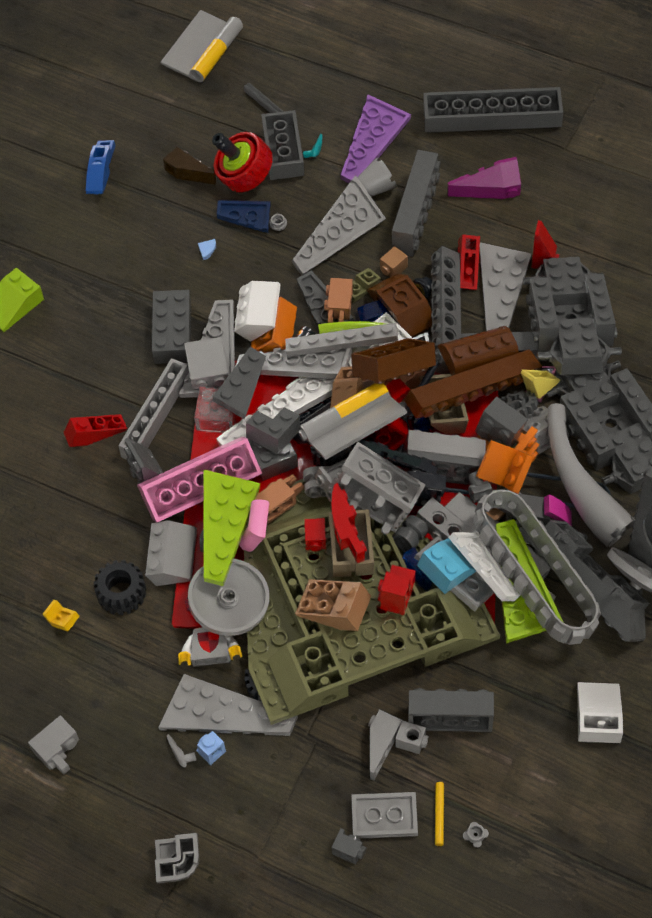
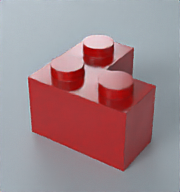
(396, 589)

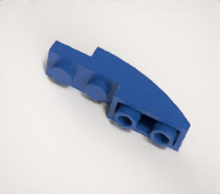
(98, 166)

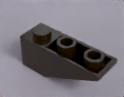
(186, 167)

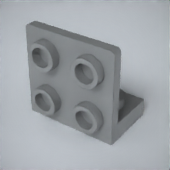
(540, 421)

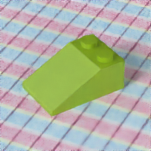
(17, 297)

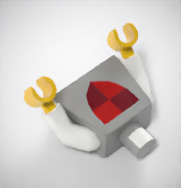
(208, 648)

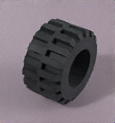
(115, 574)

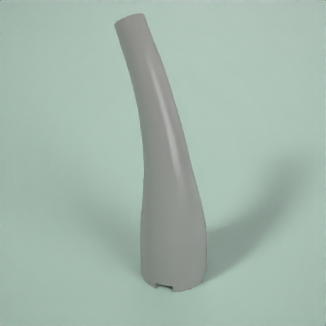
(595, 506)

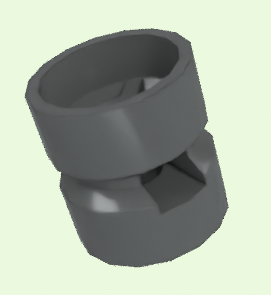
(410, 533)

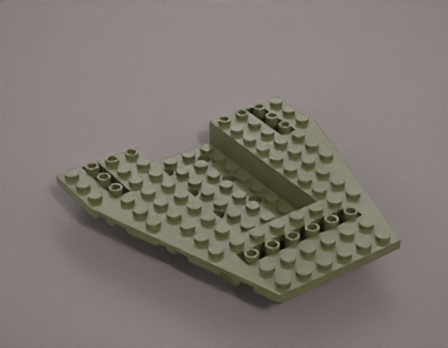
(311, 664)

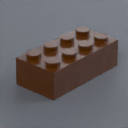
(393, 360)

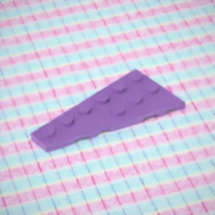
(374, 133)

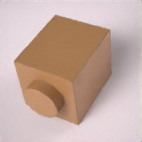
(393, 262)

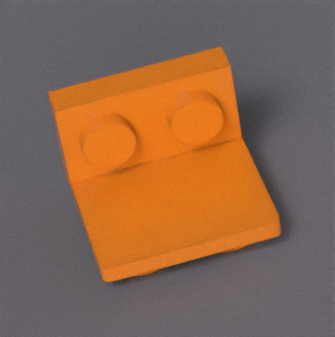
(504, 466)

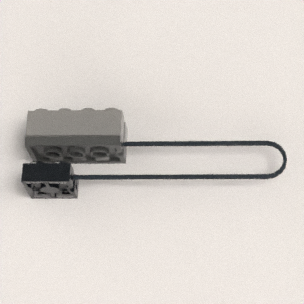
(455, 460)

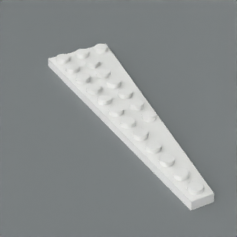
(302, 392)

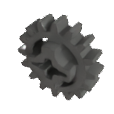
(522, 402)

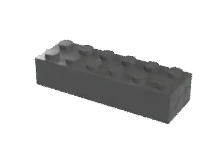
(416, 202)

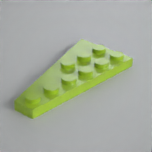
(225, 518)
(518, 618)

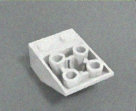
(599, 712)

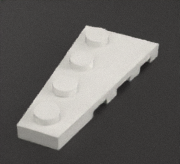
(483, 562)

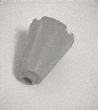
(376, 178)

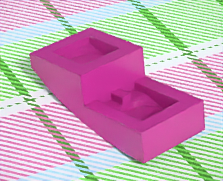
(557, 509)

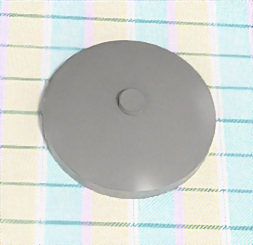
(632, 568)
(231, 607)

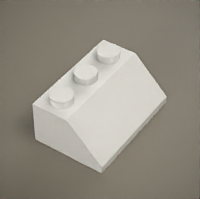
(256, 309)

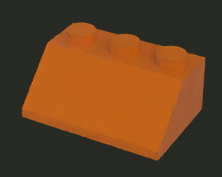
(283, 328)

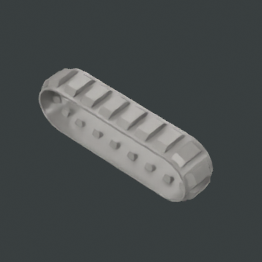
(557, 560)

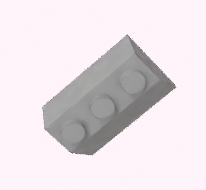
(170, 553)

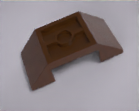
(404, 303)

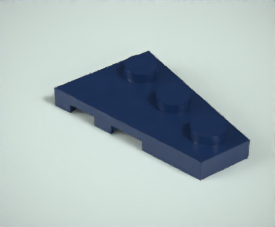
(246, 213)

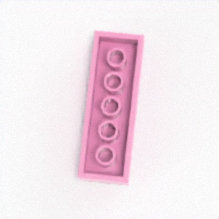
(184, 484)

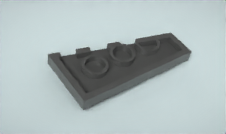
(315, 295)
(240, 385)

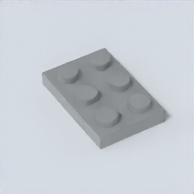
(384, 815)

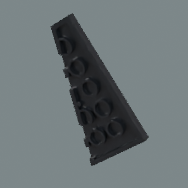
(400, 459)

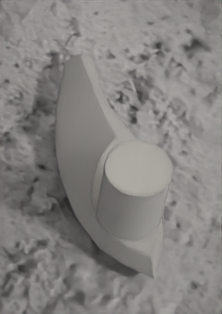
(181, 758)

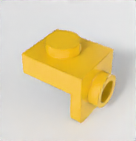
(59, 616)

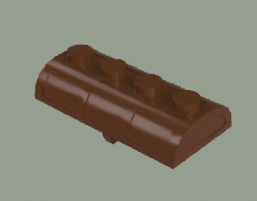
(478, 349)

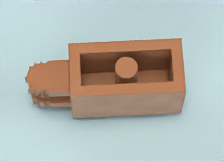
(339, 299)
(280, 496)

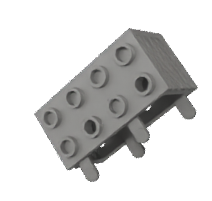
(378, 486)

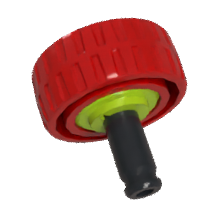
(241, 160)

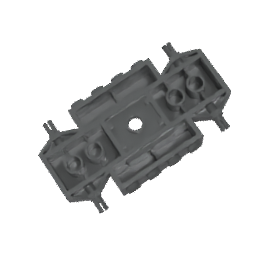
(571, 316)
(606, 398)

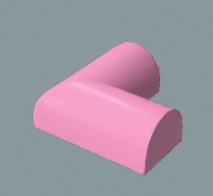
(256, 526)

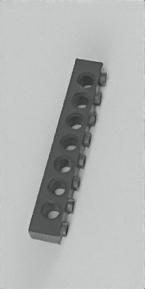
(445, 301)

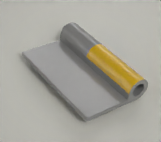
(202, 45)
(351, 420)

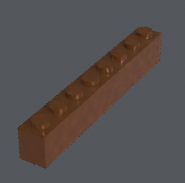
(470, 384)

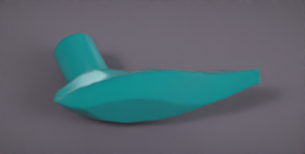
(315, 150)

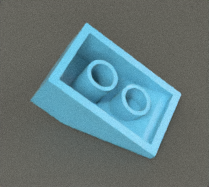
(445, 565)

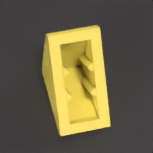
(539, 381)

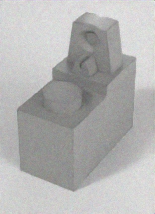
(53, 742)

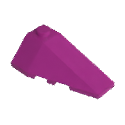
(495, 182)

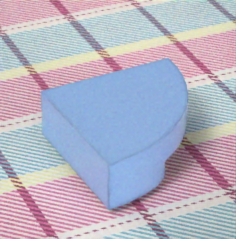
(207, 248)

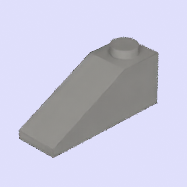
(382, 737)

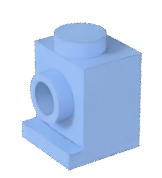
(208, 745)

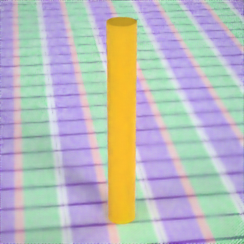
(439, 814)

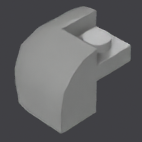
(176, 857)

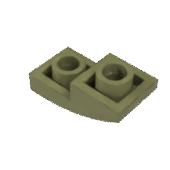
(362, 282)

